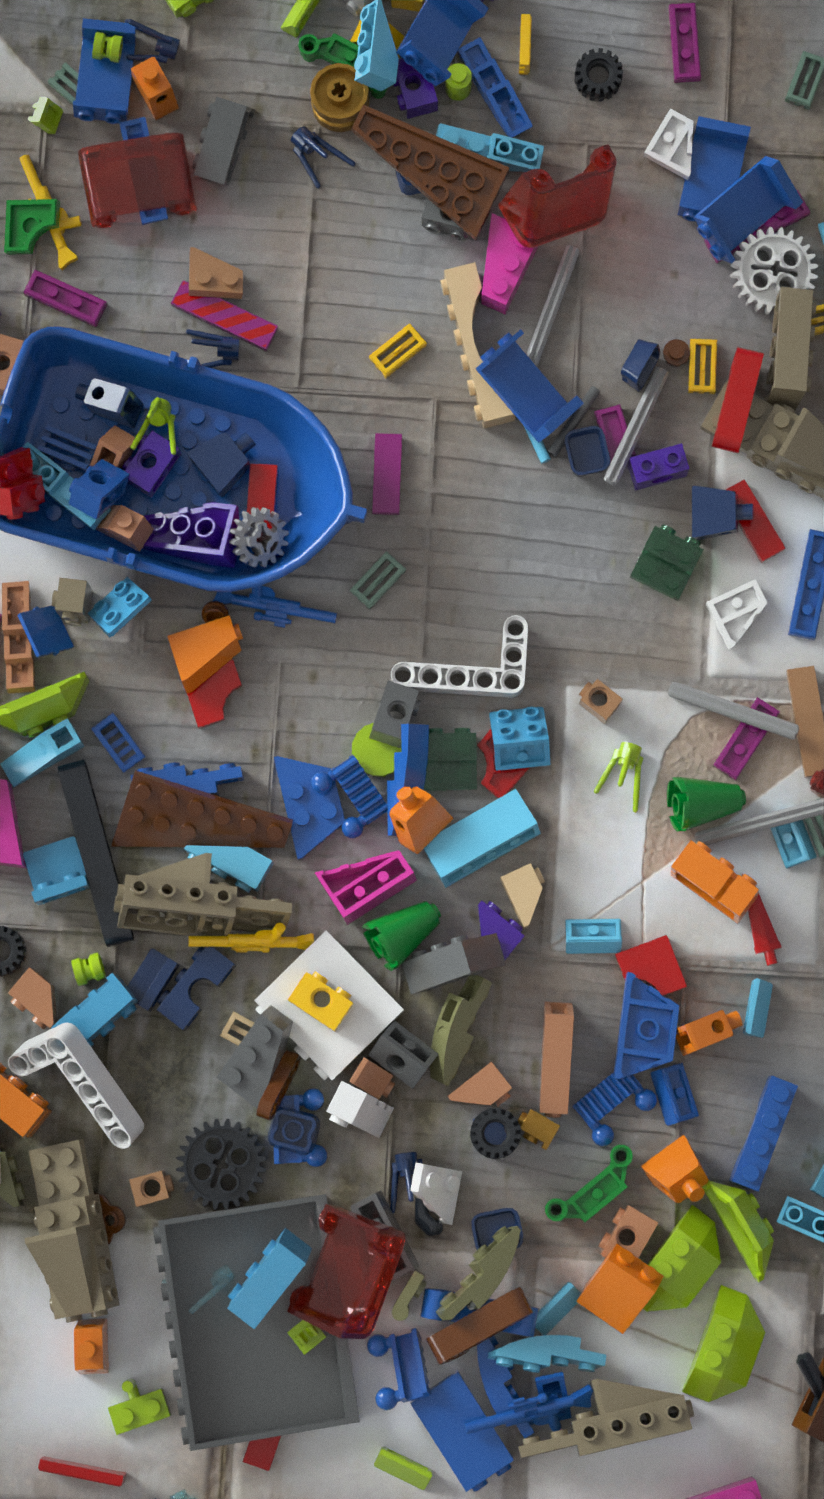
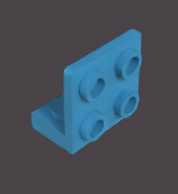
(119, 607)
(520, 738)
(56, 870)

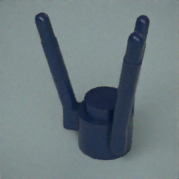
(166, 45)
(307, 142)
(226, 347)
(405, 1165)

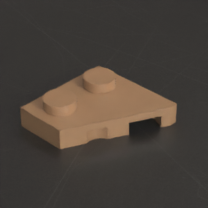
(213, 276)

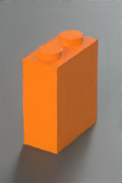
(620, 1288)

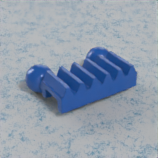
(359, 791)
(605, 1098)
(311, 1100)
(408, 1365)

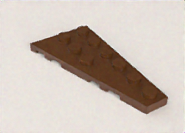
(446, 173)
(177, 816)

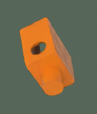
(153, 84)
(418, 818)
(700, 1032)
(677, 1172)
(91, 1346)

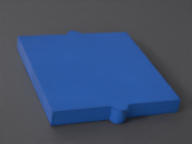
(45, 631)

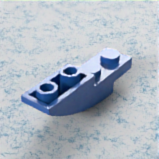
(201, 778)
(493, 1379)

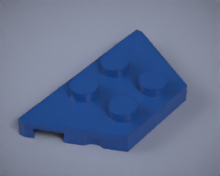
(312, 813)
(645, 1029)

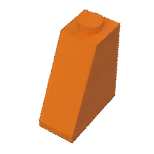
(204, 650)

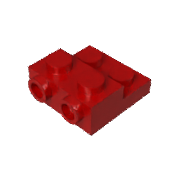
(18, 486)

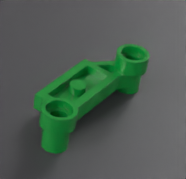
(333, 50)
(596, 1192)

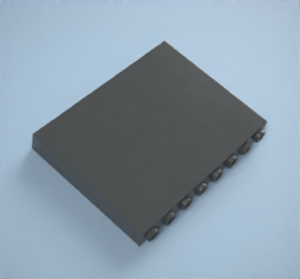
(239, 1378)

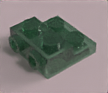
(667, 562)
(451, 760)

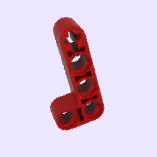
(737, 399)

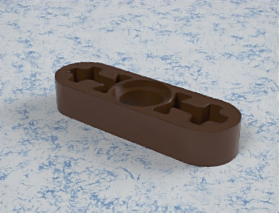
(278, 1085)

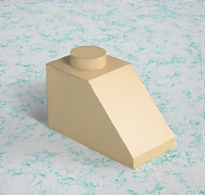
(523, 891)

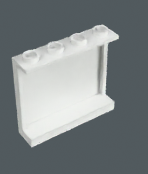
(367, 1018)

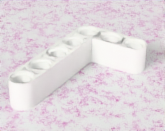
(472, 673)
(87, 1076)

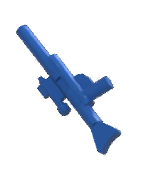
(276, 608)
(529, 1410)

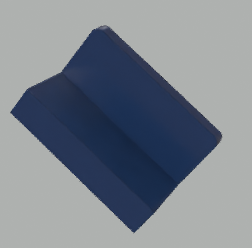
(152, 978)

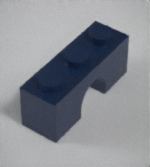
(178, 1004)

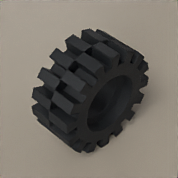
(603, 60)
(17, 951)
(508, 1121)

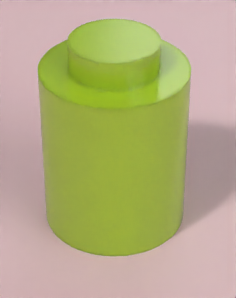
(460, 82)

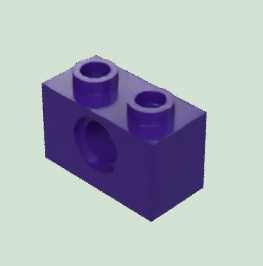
(417, 101)
(658, 467)
(150, 479)

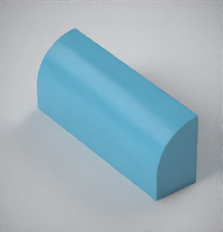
(481, 838)

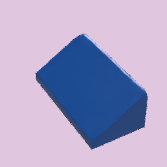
(674, 1094)

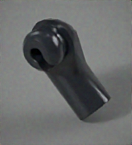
(425, 1221)

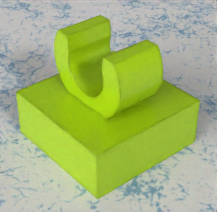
(46, 115)
(306, 1336)

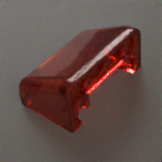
(137, 177)
(548, 211)
(349, 1274)

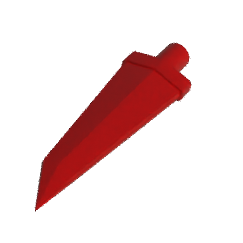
(763, 932)

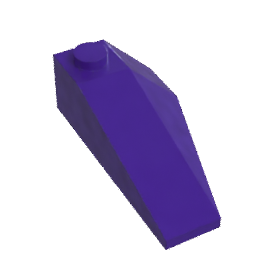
(196, 534)

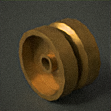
(337, 97)

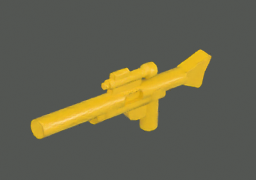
(65, 255)
(261, 941)

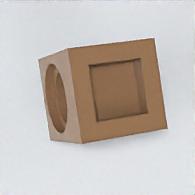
(603, 712)
(139, 1191)

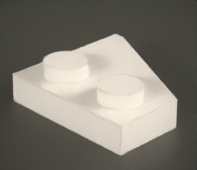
(673, 144)
(736, 611)
(437, 1189)

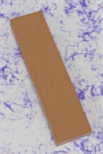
(808, 717)

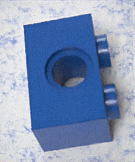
(98, 488)

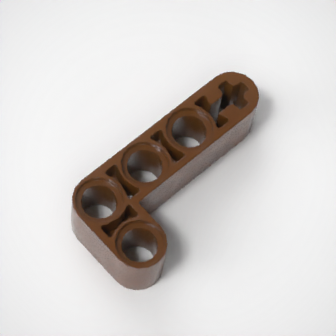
(479, 1326)

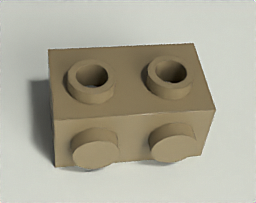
(73, 601)

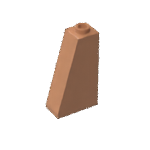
(556, 1058)

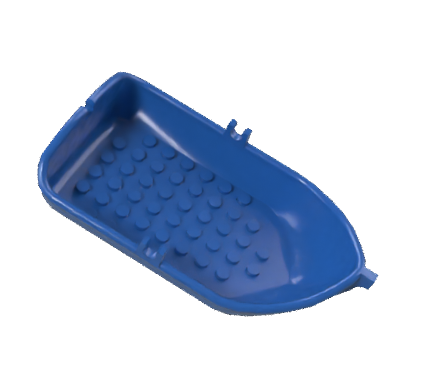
(312, 475)

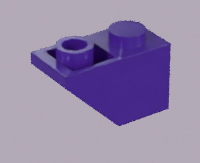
(507, 931)

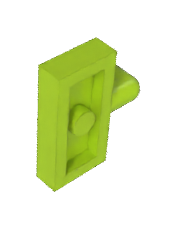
(139, 1409)

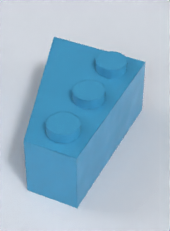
(102, 1009)
(269, 1278)

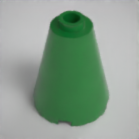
(702, 801)
(401, 932)

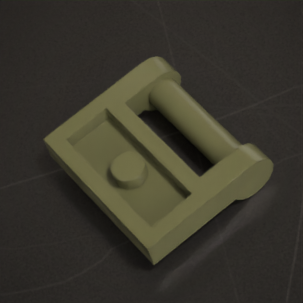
(413, 1288)

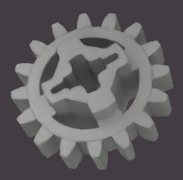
(251, 528)

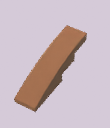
(17, 648)

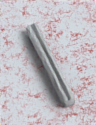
(552, 304)
(636, 426)
(733, 710)
(761, 822)

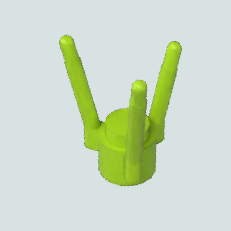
(158, 415)
(628, 756)

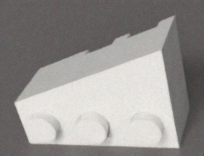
(359, 1109)

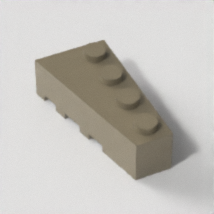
(791, 347)

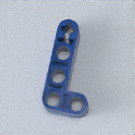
(431, 1304)

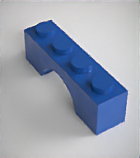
(764, 1133)

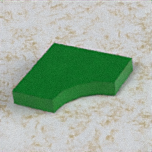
(27, 222)

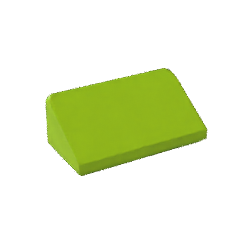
(299, 16)
(403, 1468)

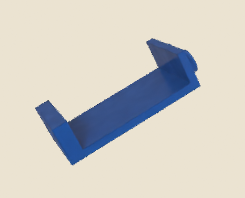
(438, 35)
(103, 84)
(715, 163)
(746, 207)
(525, 388)
(470, 1455)

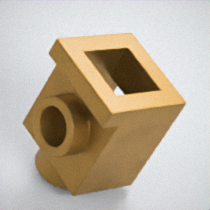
(537, 1128)

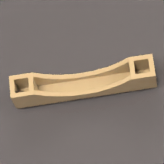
(464, 292)

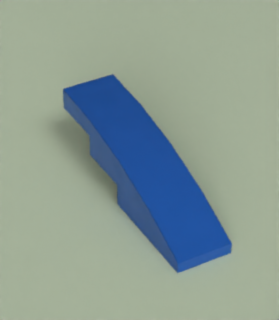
(495, 88)
(408, 765)

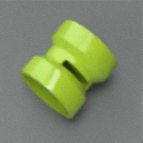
(113, 49)
(88, 969)

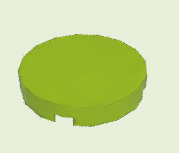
(372, 755)

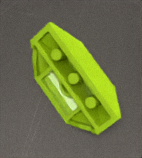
(44, 707)
(743, 1225)
(685, 1261)
(726, 1347)

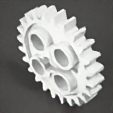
(776, 246)

